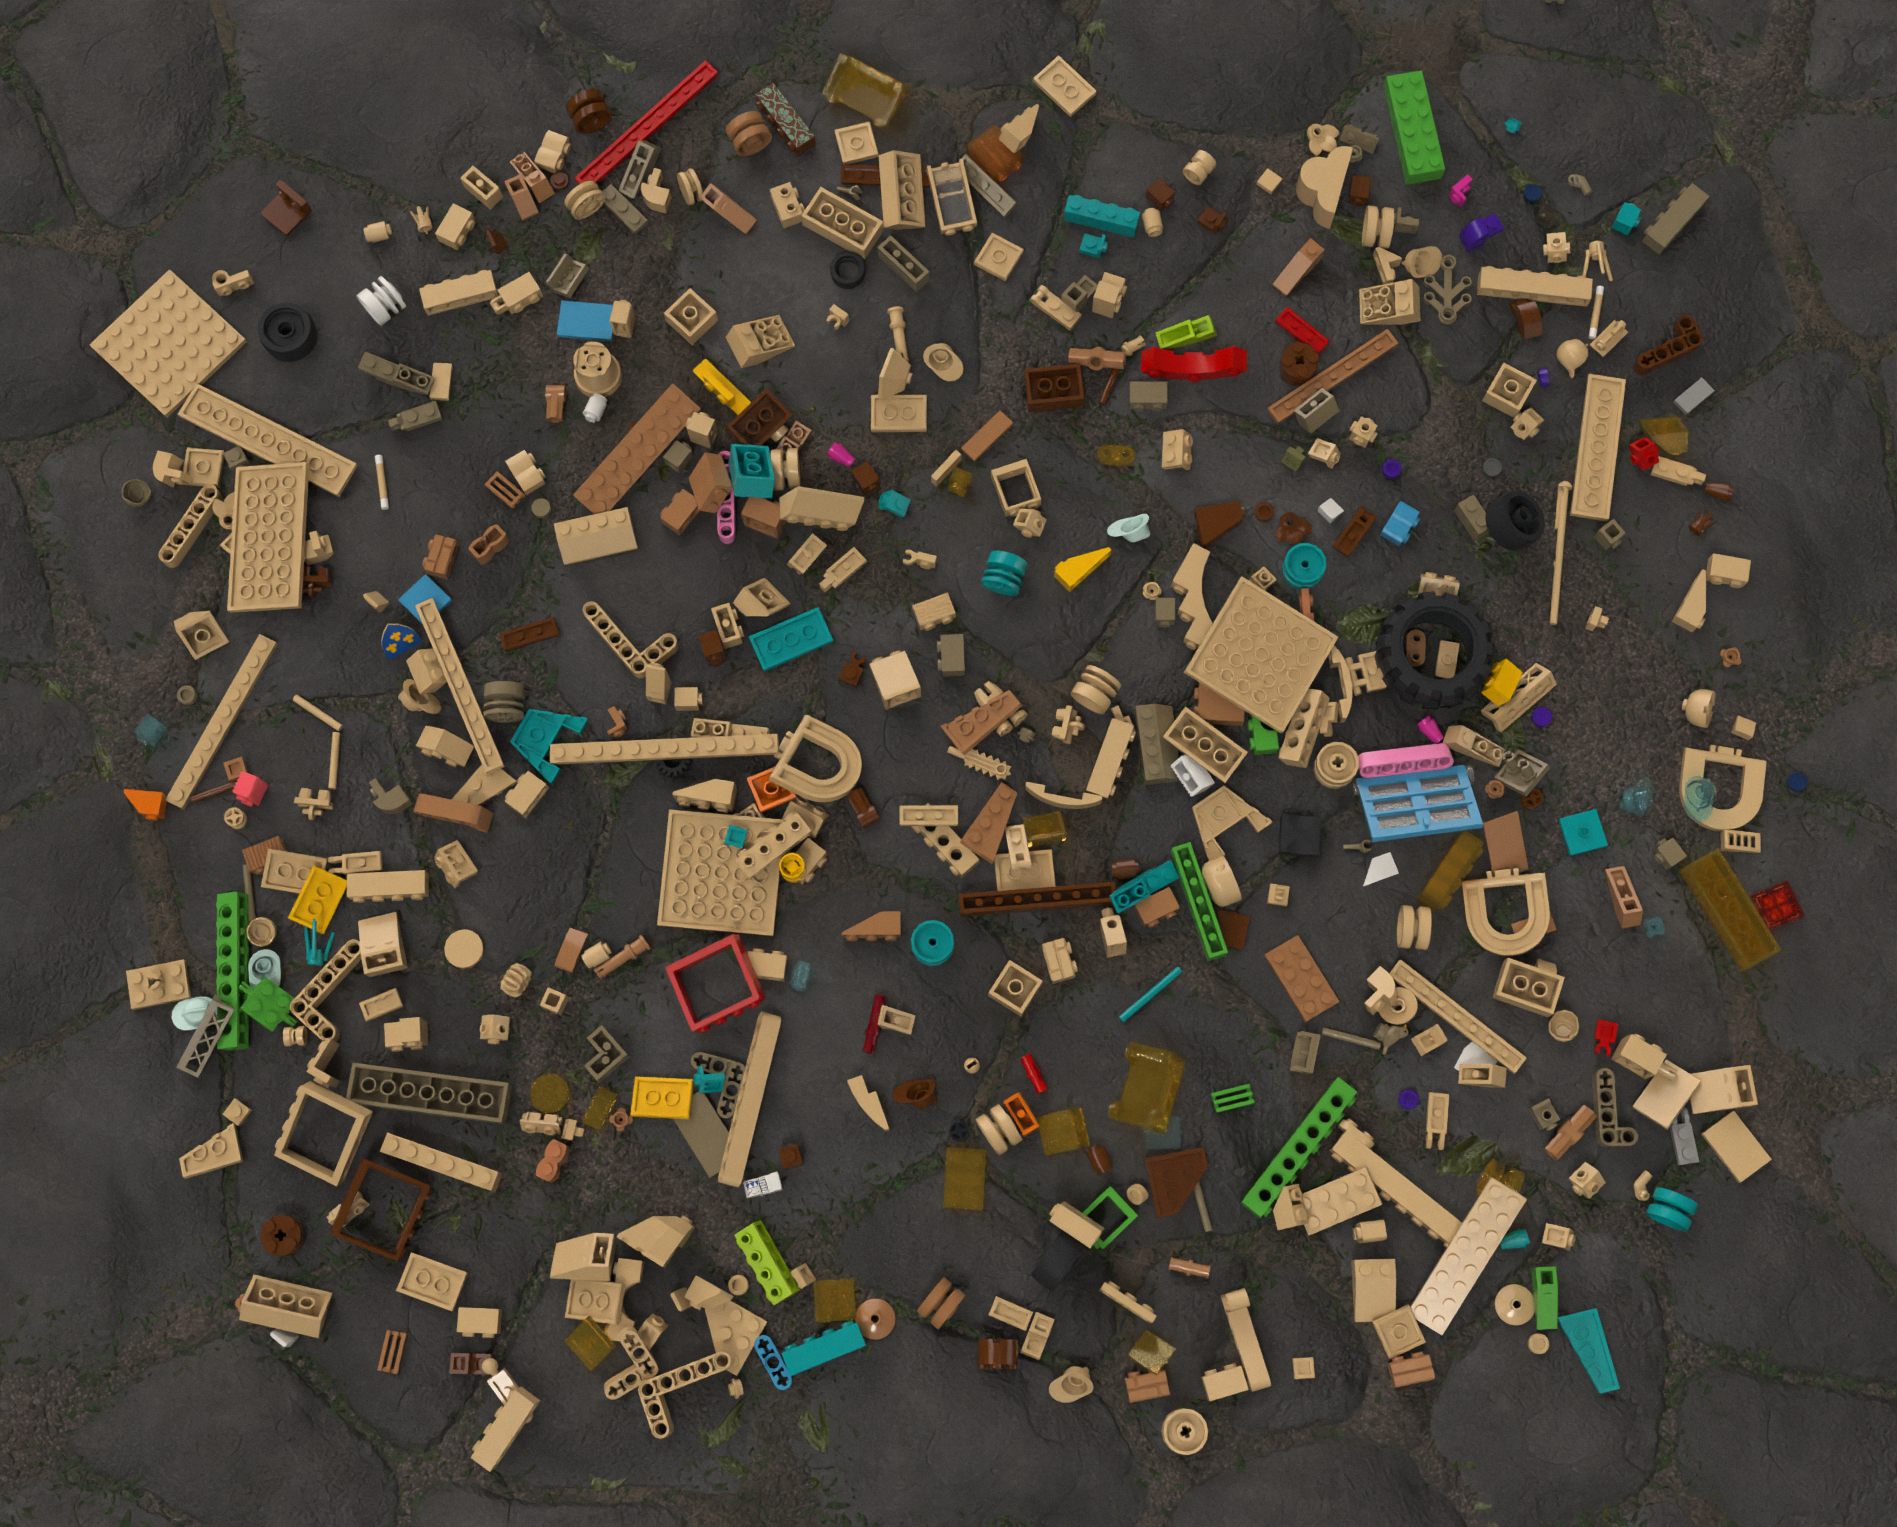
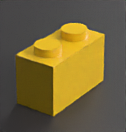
(1501, 682)

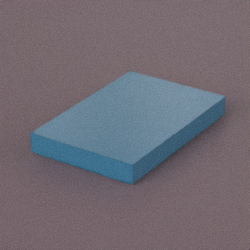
(585, 321)

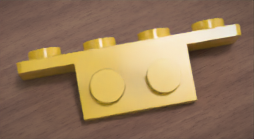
(721, 386)

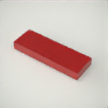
(1301, 330)

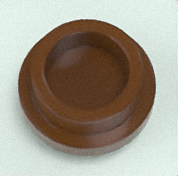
(559, 180)

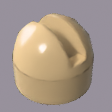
(973, 1069)

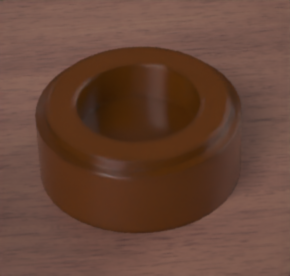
(1263, 512)

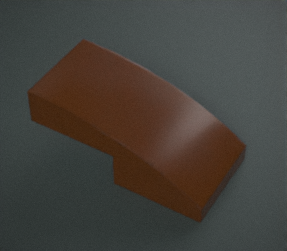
(468, 1363)

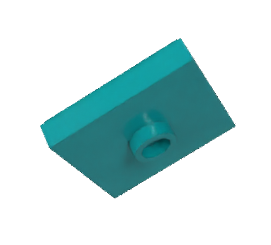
(1582, 832)

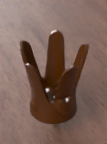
(1700, 523)

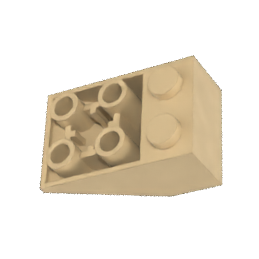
(1390, 304)
(759, 340)
(710, 794)
(381, 945)
(1724, 1090)
(584, 1258)

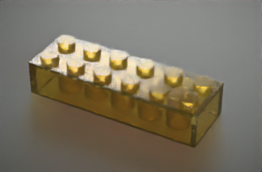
(1730, 910)

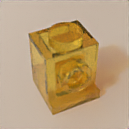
(959, 481)

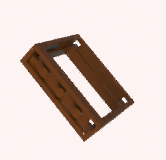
(408, 1229)

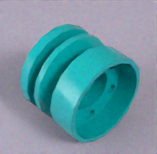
(1004, 573)

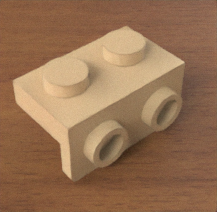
(1177, 449)
(812, 815)

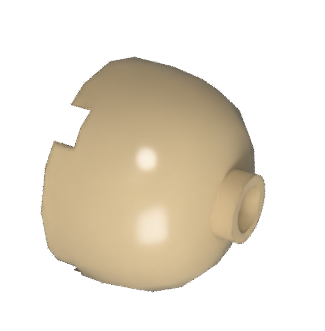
(1699, 707)

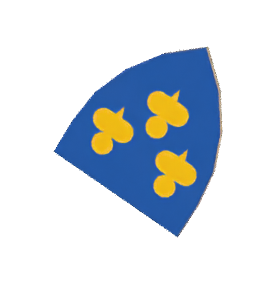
(397, 639)

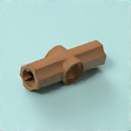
(1086, 357)
(1570, 1132)

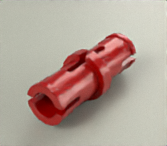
(1033, 1073)

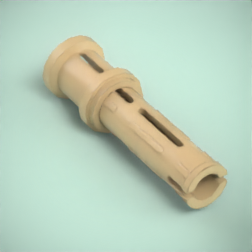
(897, 326)

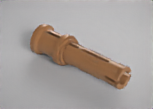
(630, 952)

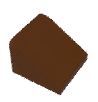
(497, 241)

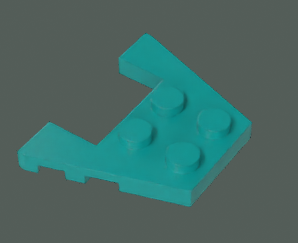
(538, 732)

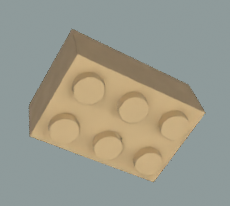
(1528, 987)

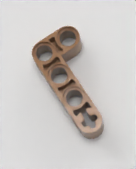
(454, 811)

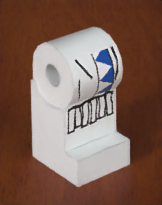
(763, 1185)

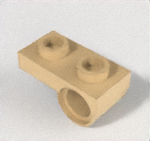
(235, 282)

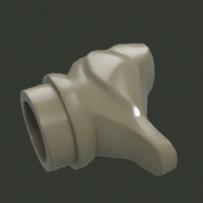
(1390, 1034)

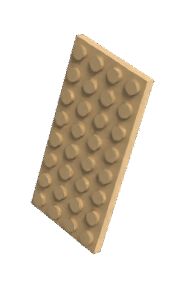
(268, 537)

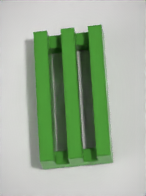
(1249, 1094)

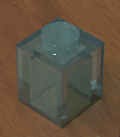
(149, 730)

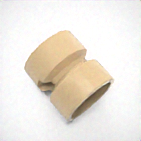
(1201, 165)

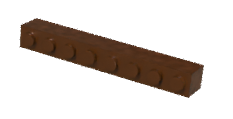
(1036, 899)

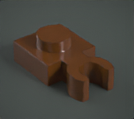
(852, 671)

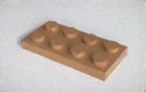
(1301, 978)

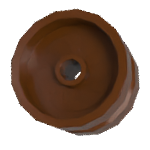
(588, 111)

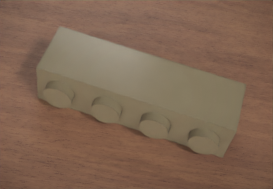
(1675, 219)

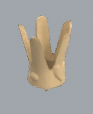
(422, 220)

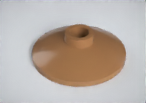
(883, 1311)

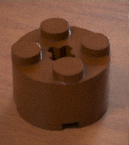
(1299, 354)
(272, 1232)
(997, 1354)

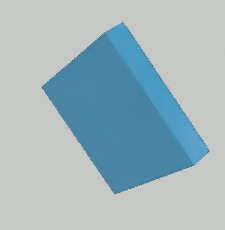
(422, 591)

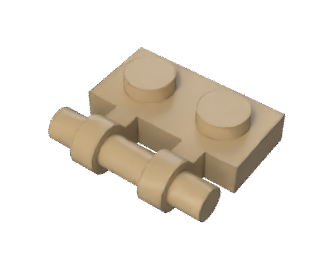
(1371, 675)

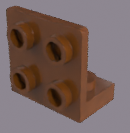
(286, 209)

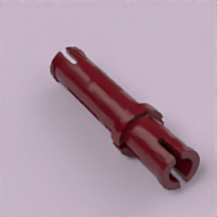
(872, 1031)

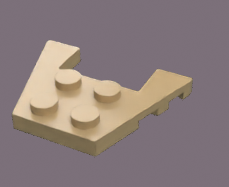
(1221, 812)

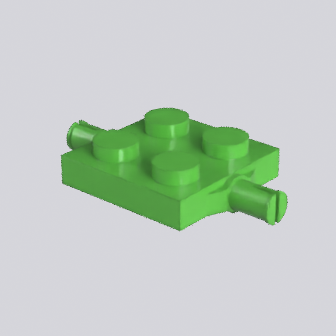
(267, 1004)

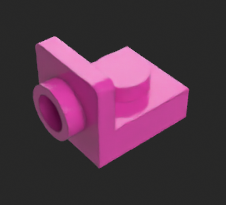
(1459, 190)

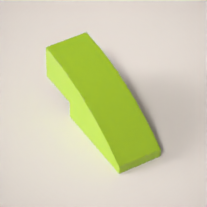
(1186, 333)

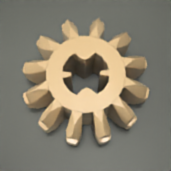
(516, 980)

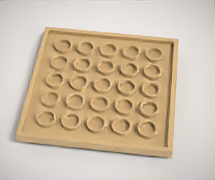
(168, 343)
(1261, 654)
(705, 883)

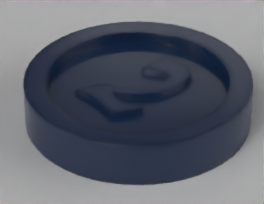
(1532, 192)
(1796, 781)

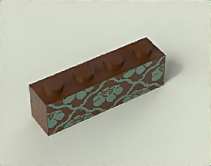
(785, 119)

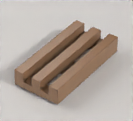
(516, 500)
(385, 1349)

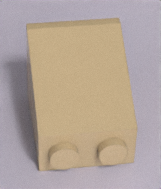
(895, 679)

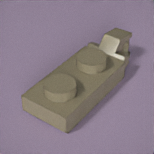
(416, 417)

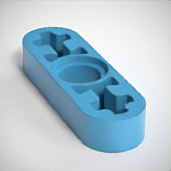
(761, 1351)

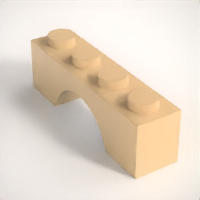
(628, 1273)

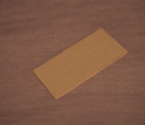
(1505, 843)

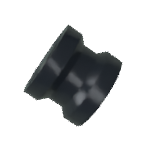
(960, 1129)

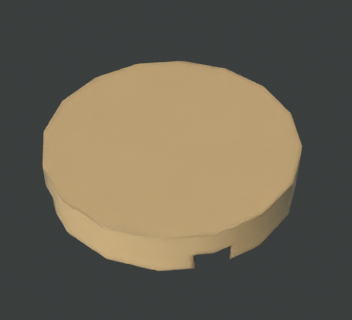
(464, 948)

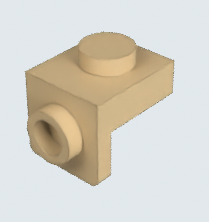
(1429, 1039)

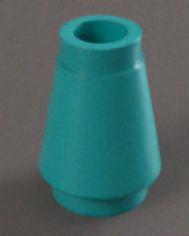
(1515, 1239)

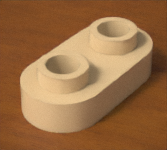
(1351, 1127)

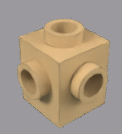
(1556, 247)
(1527, 424)
(1363, 431)
(1033, 523)
(494, 1028)
(1586, 1180)

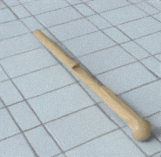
(1560, 523)

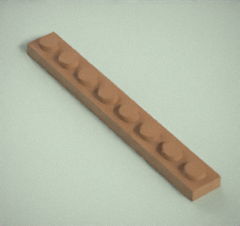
(1334, 375)

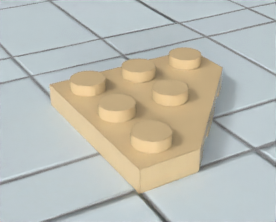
(734, 1331)

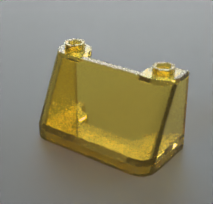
(865, 89)
(1149, 1088)

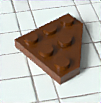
(1174, 1178)

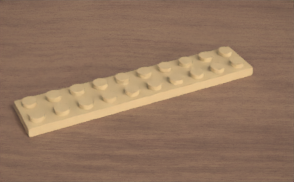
(266, 438)

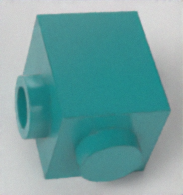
(1627, 218)

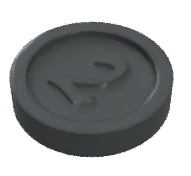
(1492, 467)

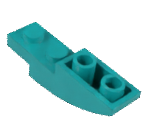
(1143, 886)

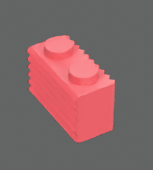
(249, 789)

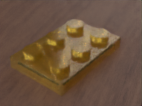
(964, 1178)

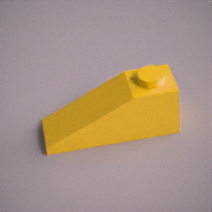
(1077, 568)

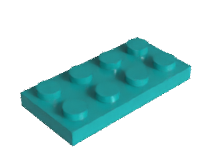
(791, 639)

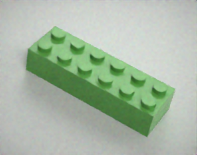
(1414, 127)

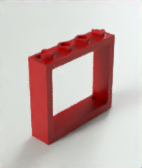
(735, 1010)

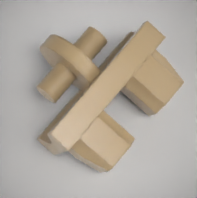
(1070, 725)
(305, 800)

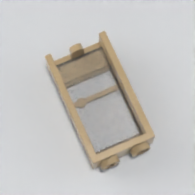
(952, 198)

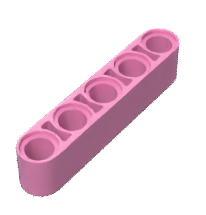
(727, 506)
(1405, 760)

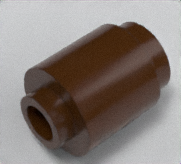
(1124, 869)
(1099, 1159)

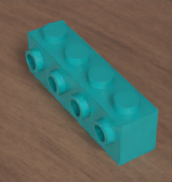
(1101, 215)
(823, 1349)

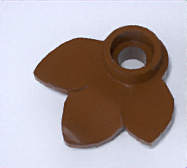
(1294, 532)

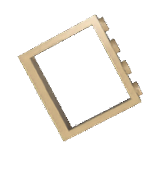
(362, 1119)

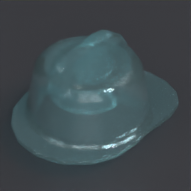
(1638, 798)
(1699, 798)

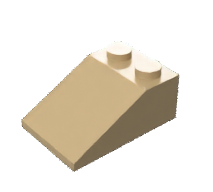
(1373, 1288)

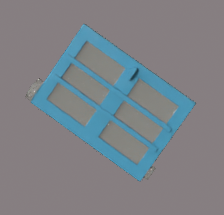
(1419, 803)

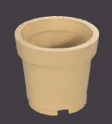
(590, 380)

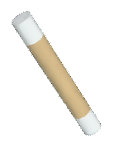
(1596, 312)
(381, 482)

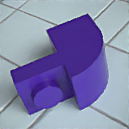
(1479, 230)

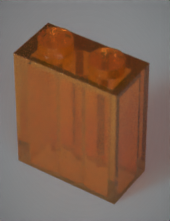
(993, 155)

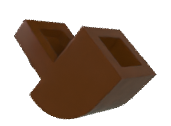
(1528, 318)

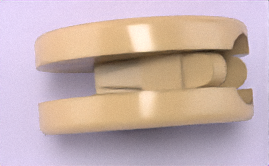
(690, 186)

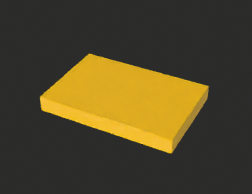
(318, 899)
(662, 1098)

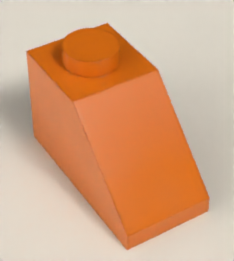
(148, 803)

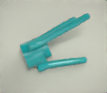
(314, 955)

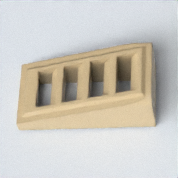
(1725, 841)

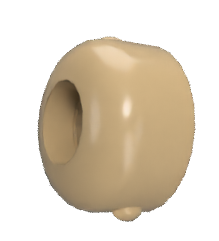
(1220, 882)

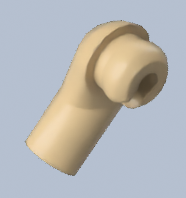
(1640, 1186)

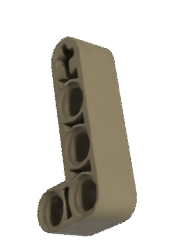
(1609, 1108)

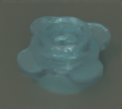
(1657, 922)

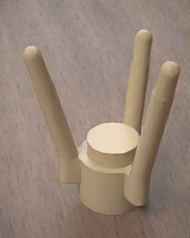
(1597, 252)

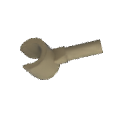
(853, 191)
(1358, 846)

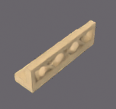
(1522, 698)

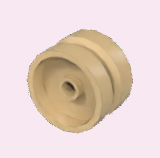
(1378, 226)
(785, 469)
(1339, 754)
(1414, 927)
(997, 1130)
(1196, 1427)

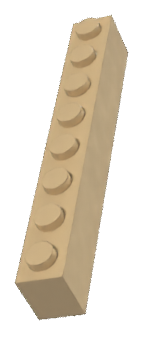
(1397, 1188)

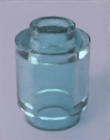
(800, 976)

